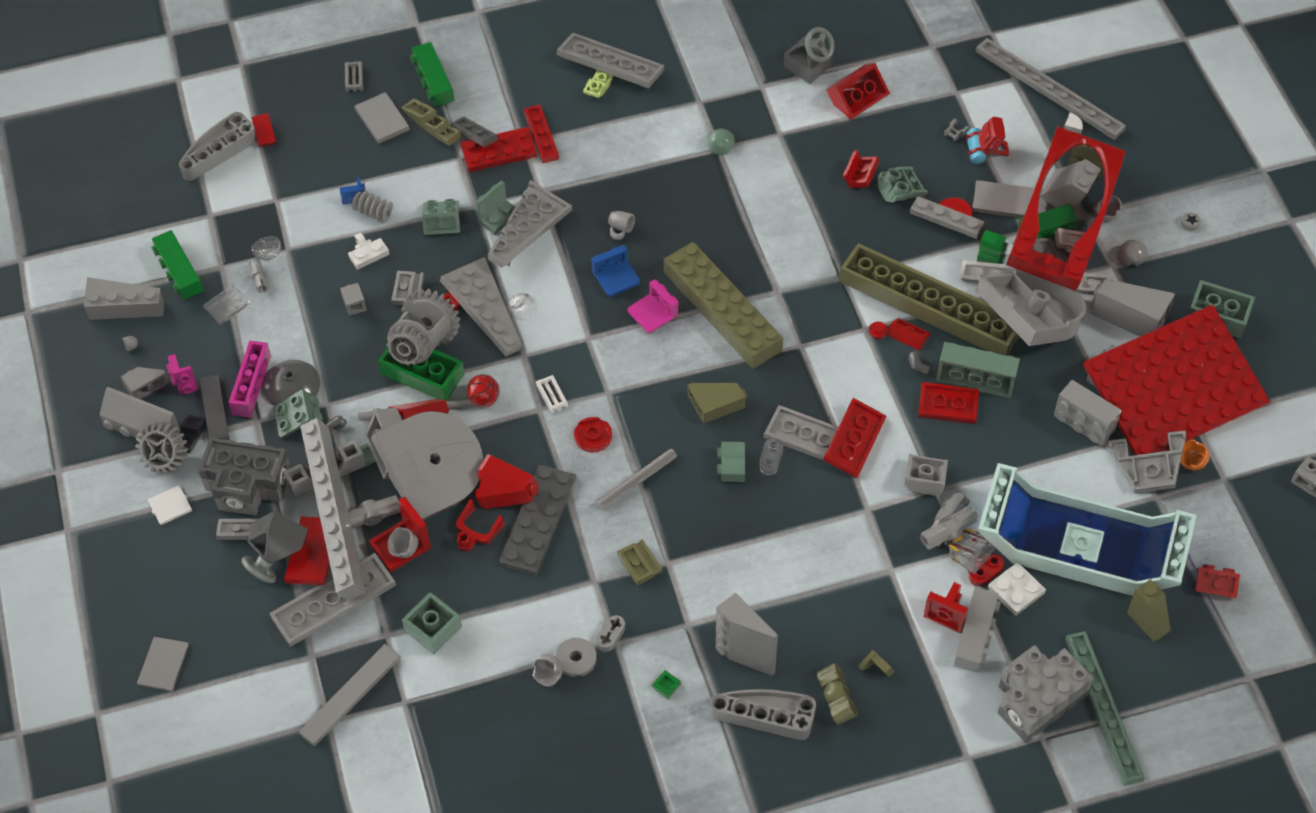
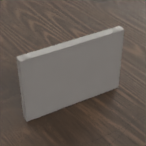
(163, 664)

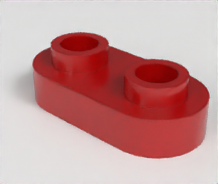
(988, 570)

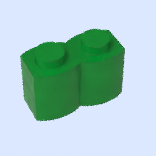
(992, 248)

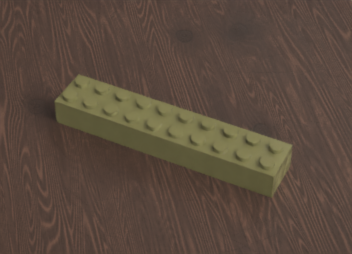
(927, 299)

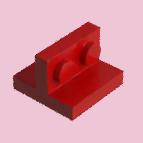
(947, 610)

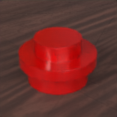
(878, 330)

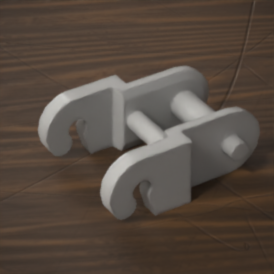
(961, 133)

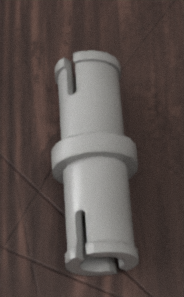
(258, 275)

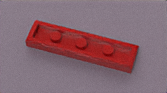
(541, 134)

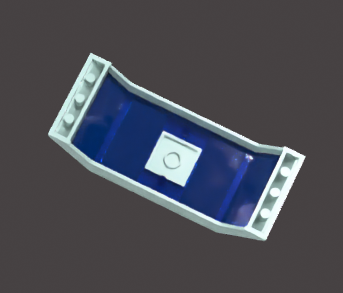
(1083, 536)

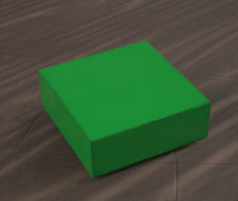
(666, 684)

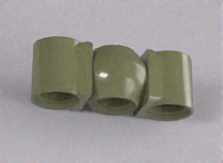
(837, 693)

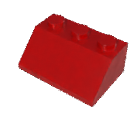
(858, 90)

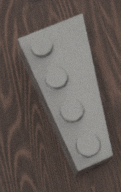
(121, 300)

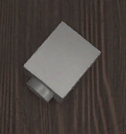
(353, 299)

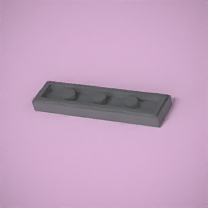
(214, 407)

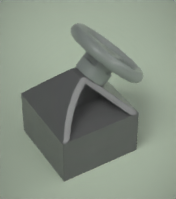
(810, 56)
(273, 540)

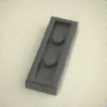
(474, 131)

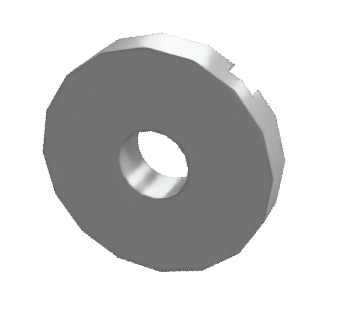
(576, 646)

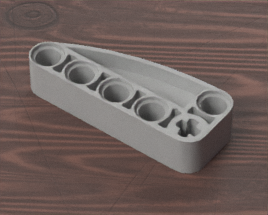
(218, 145)
(772, 705)

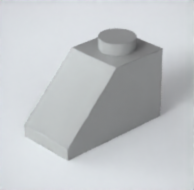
(144, 381)

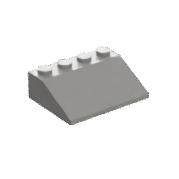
(745, 636)

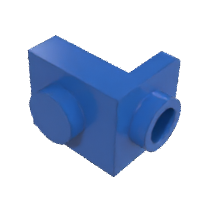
(348, 193)

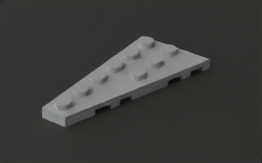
(528, 221)
(479, 296)

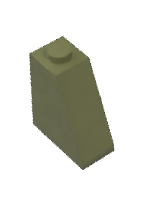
(716, 399)
(1150, 610)

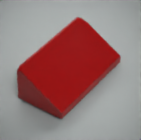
(908, 333)

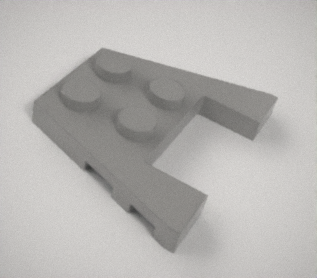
(1151, 470)

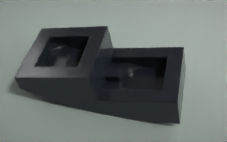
(192, 430)

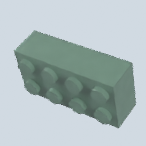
(977, 369)

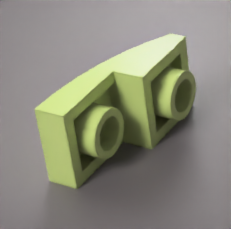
(598, 84)

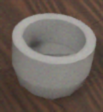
(130, 343)

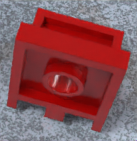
(410, 520)

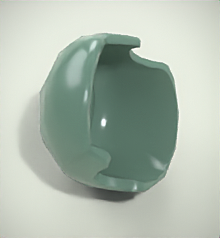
(721, 141)

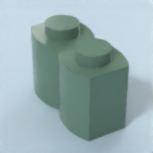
(732, 462)

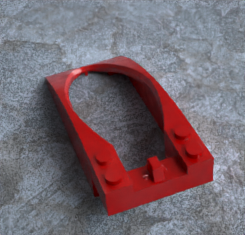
(1068, 273)

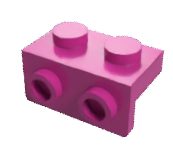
(181, 377)

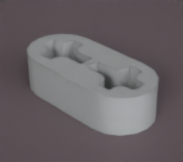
(614, 635)

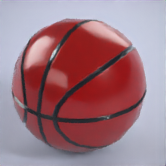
(483, 391)

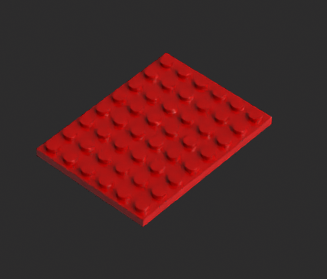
(1176, 381)

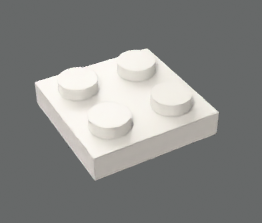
(1017, 588)

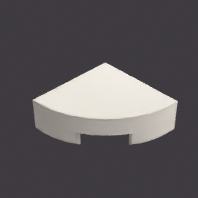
(1074, 123)

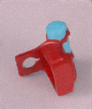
(987, 140)

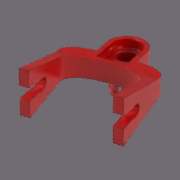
(470, 536)

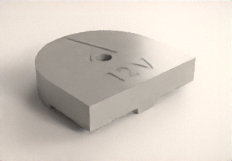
(1033, 306)
(407, 456)

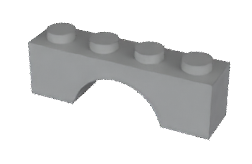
(348, 459)

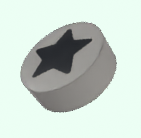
(1190, 221)

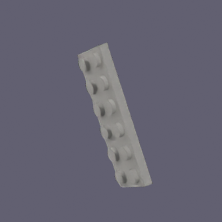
(610, 60)
(324, 606)

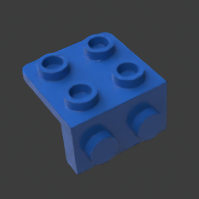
(614, 271)

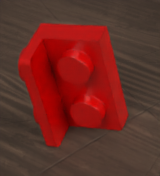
(1217, 582)

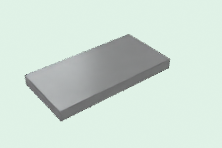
(1003, 199)
(800, 432)

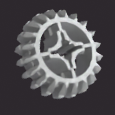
(172, 447)

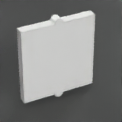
(169, 505)

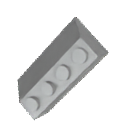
(131, 414)

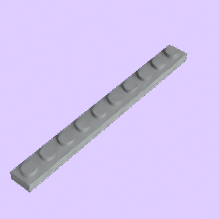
(1051, 89)

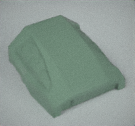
(900, 184)

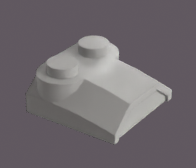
(925, 475)

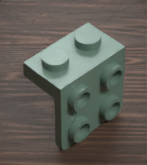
(295, 412)

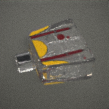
(970, 549)

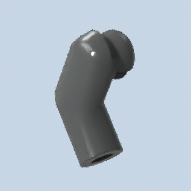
(916, 363)
(336, 421)

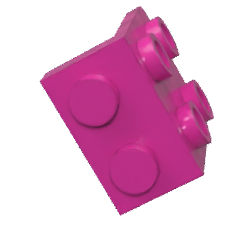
(654, 309)

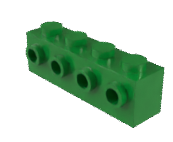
(432, 74)
(177, 265)

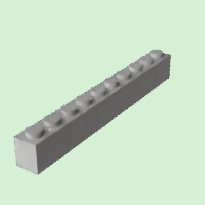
(332, 510)

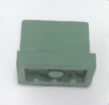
(494, 208)
(441, 217)

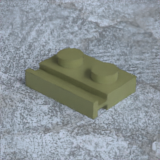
(639, 562)

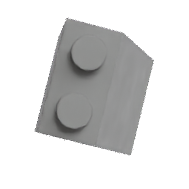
(1070, 184)

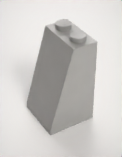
(1131, 306)

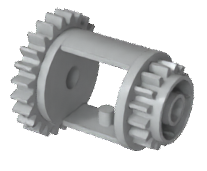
(422, 327)

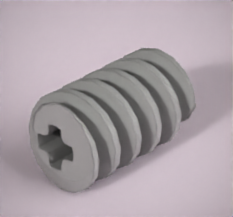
(372, 206)

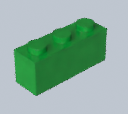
(1056, 218)

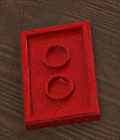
(948, 403)

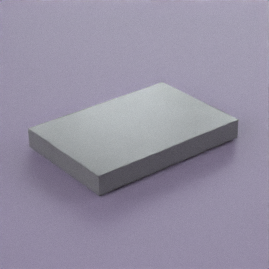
(382, 118)

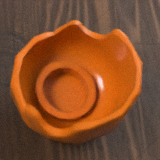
(1194, 455)

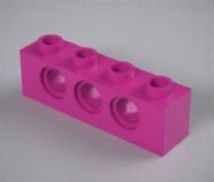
(250, 379)

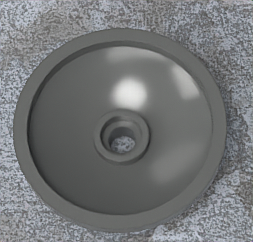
(279, 387)

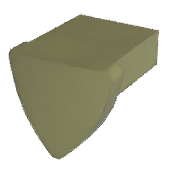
(873, 658)

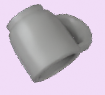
(622, 222)

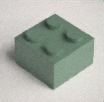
(431, 623)

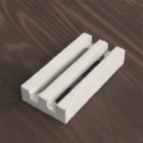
(557, 406)

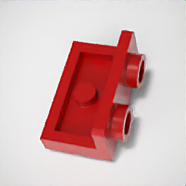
(860, 170)

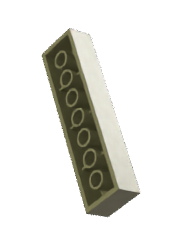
(723, 305)

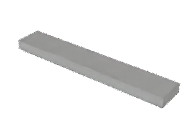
(349, 695)

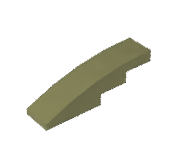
(431, 122)

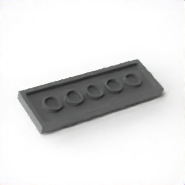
(538, 521)

